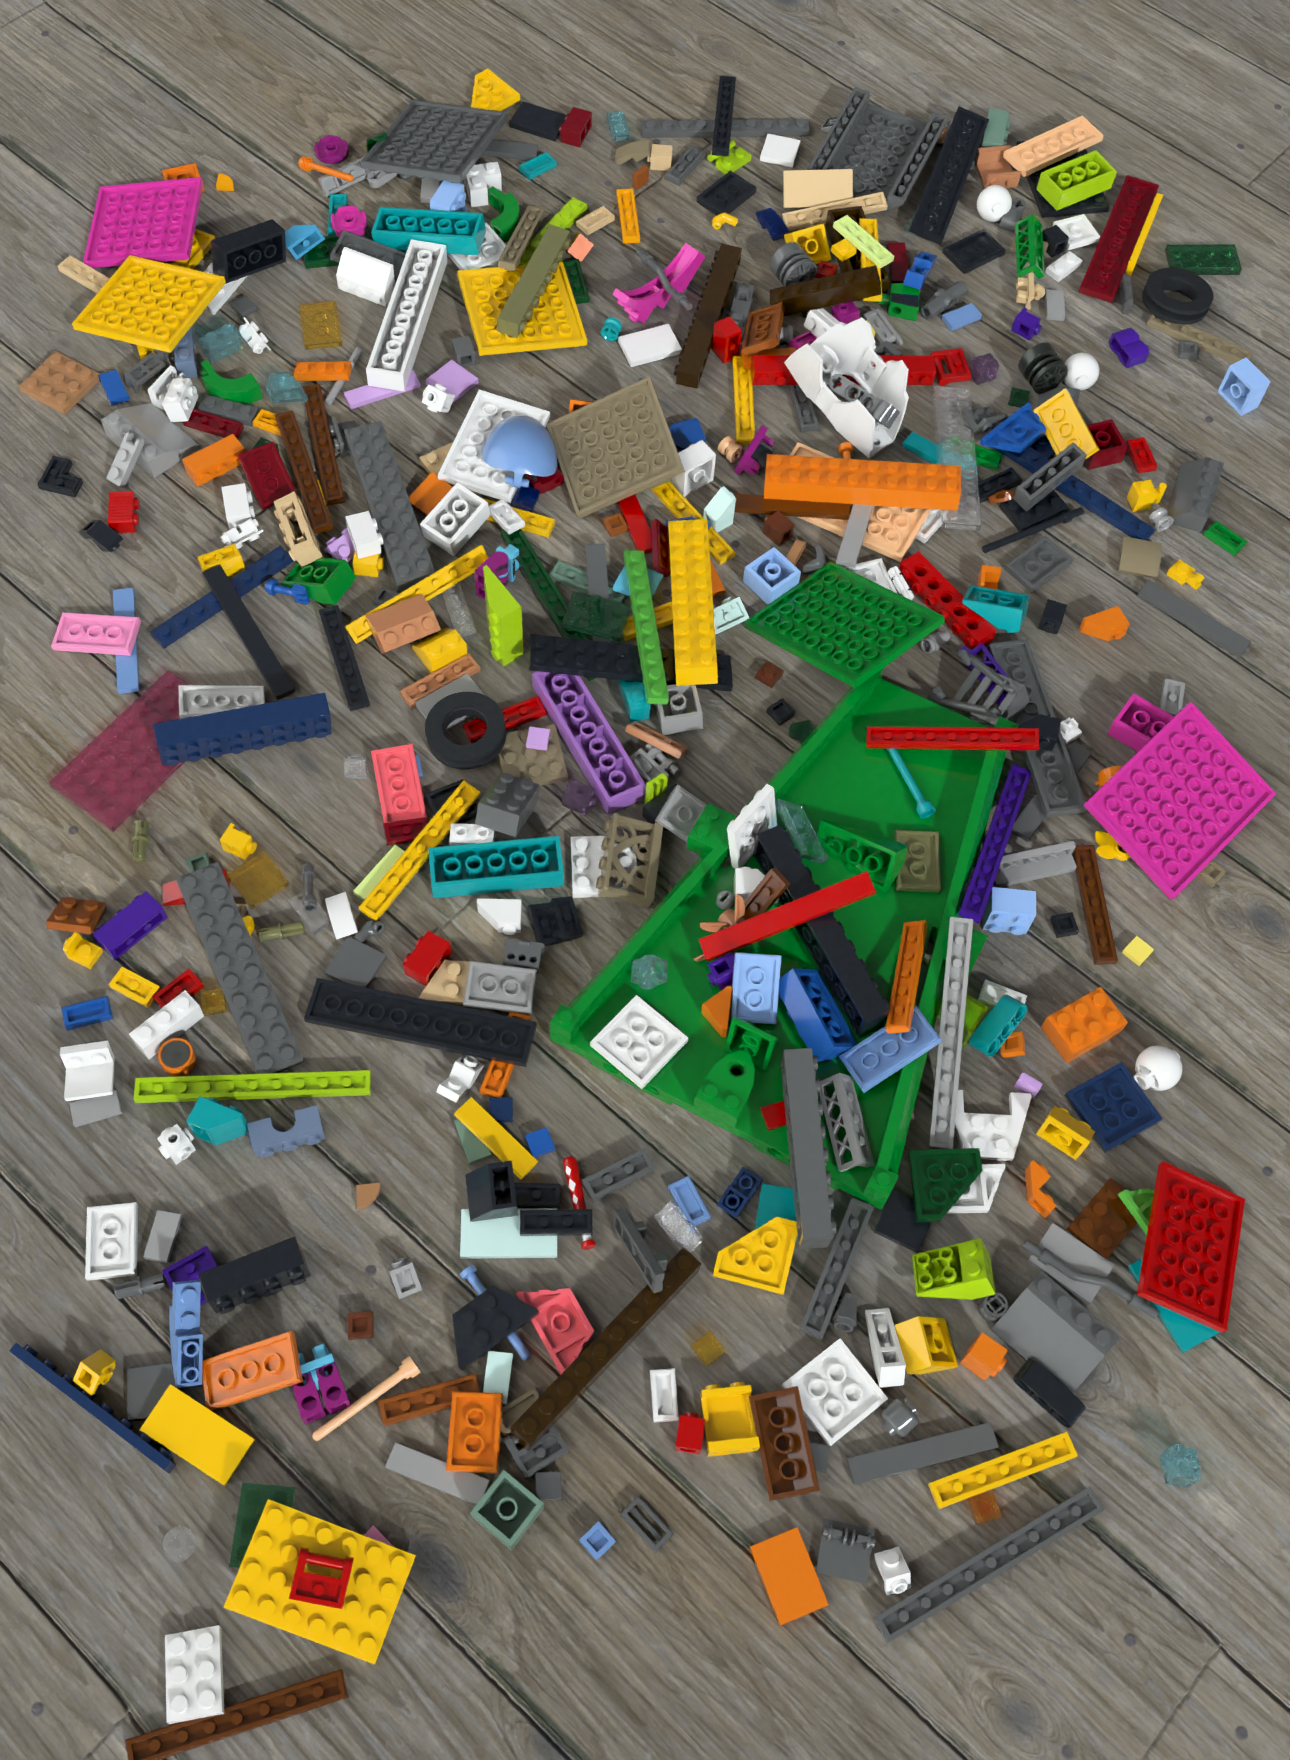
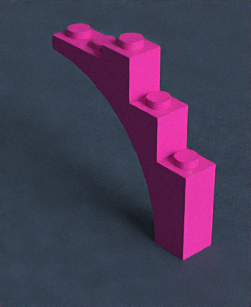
(642, 301)

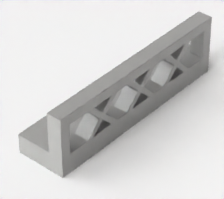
(1036, 864)
(852, 1122)

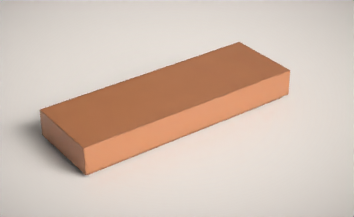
(656, 739)

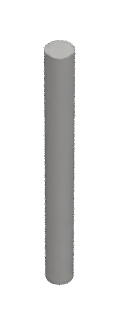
(338, 384)

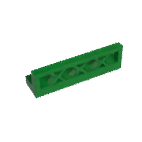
(1034, 244)

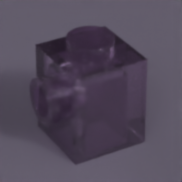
(579, 797)

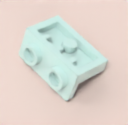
(729, 614)

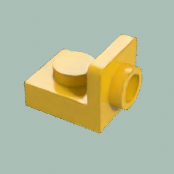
(81, 950)

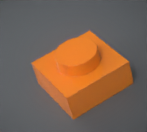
(1014, 1045)

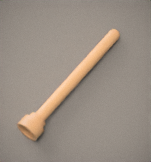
(406, 1370)

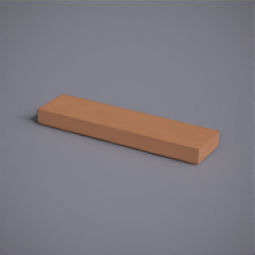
(439, 679)

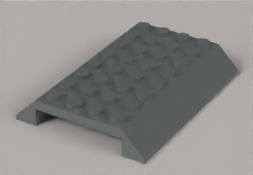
(880, 148)

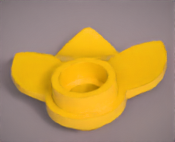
(1108, 847)

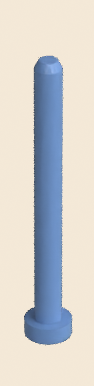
(469, 1274)

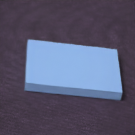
(755, 987)

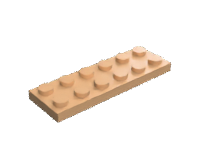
(1053, 146)

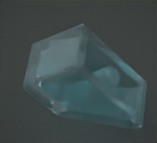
(285, 388)

